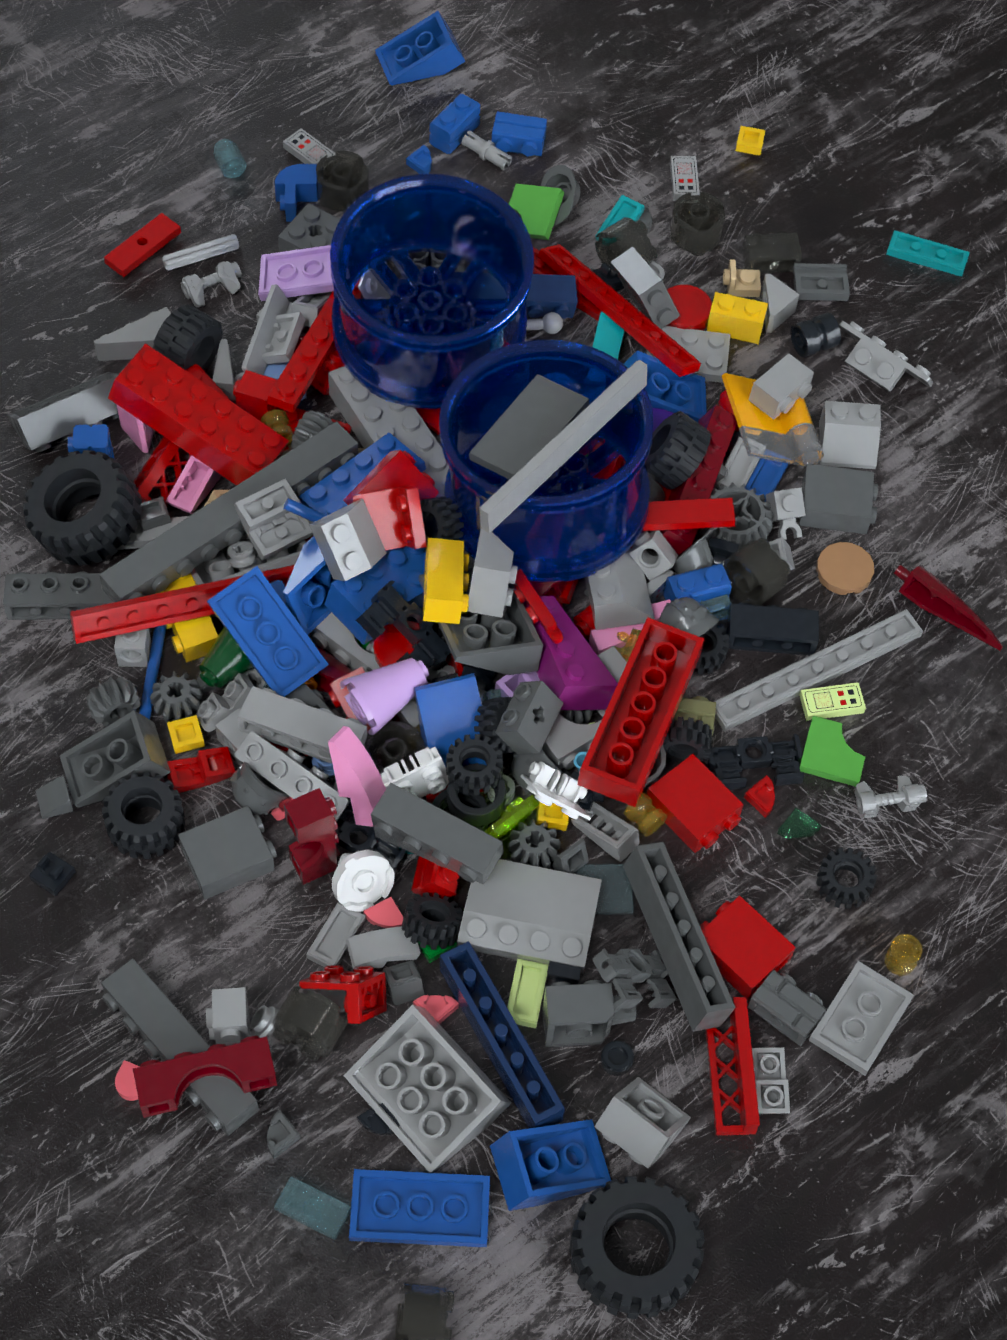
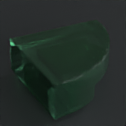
(798, 826)

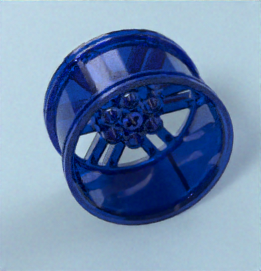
(426, 215)
(572, 519)

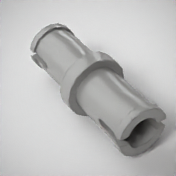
(486, 150)

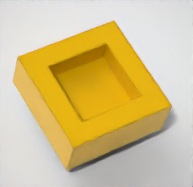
(750, 140)
(185, 734)
(552, 815)

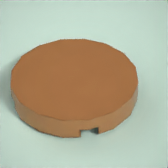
(845, 568)

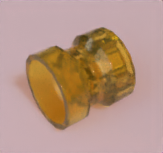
(279, 422)
(646, 815)
(900, 961)

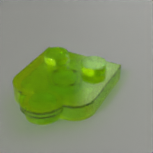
(515, 812)

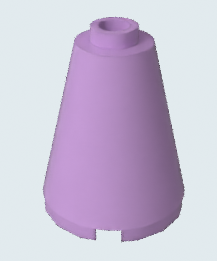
(384, 691)

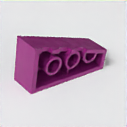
(572, 666)

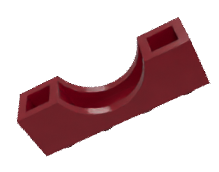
(314, 828)
(163, 1083)

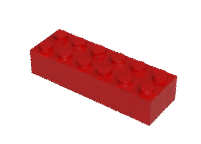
(195, 416)
(640, 712)

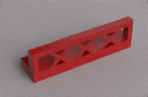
(155, 468)
(743, 1077)

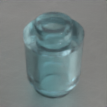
(229, 158)

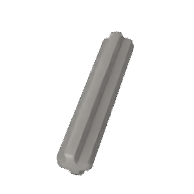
(200, 252)

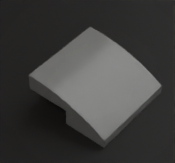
(268, 524)

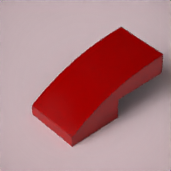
(200, 771)

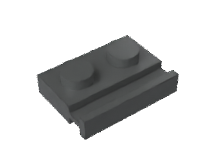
(821, 282)

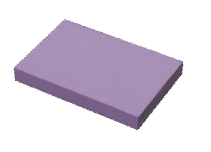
(296, 272)

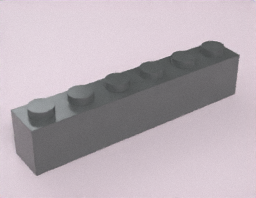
(678, 937)
(168, 1034)

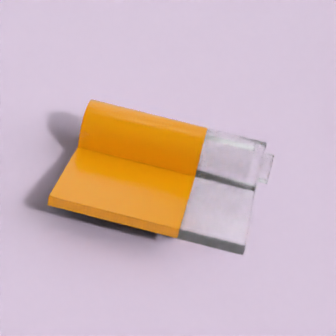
(785, 439)

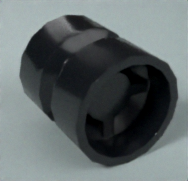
(815, 334)

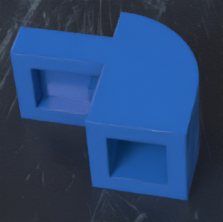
(295, 185)

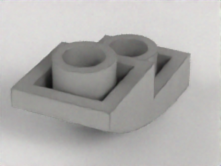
(219, 707)
(380, 946)
(771, 1080)

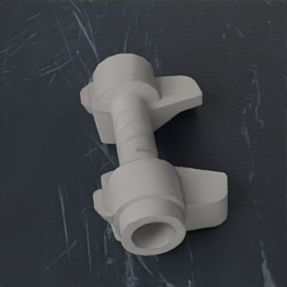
(225, 273)
(907, 797)

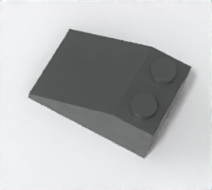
(113, 753)

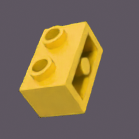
(737, 316)

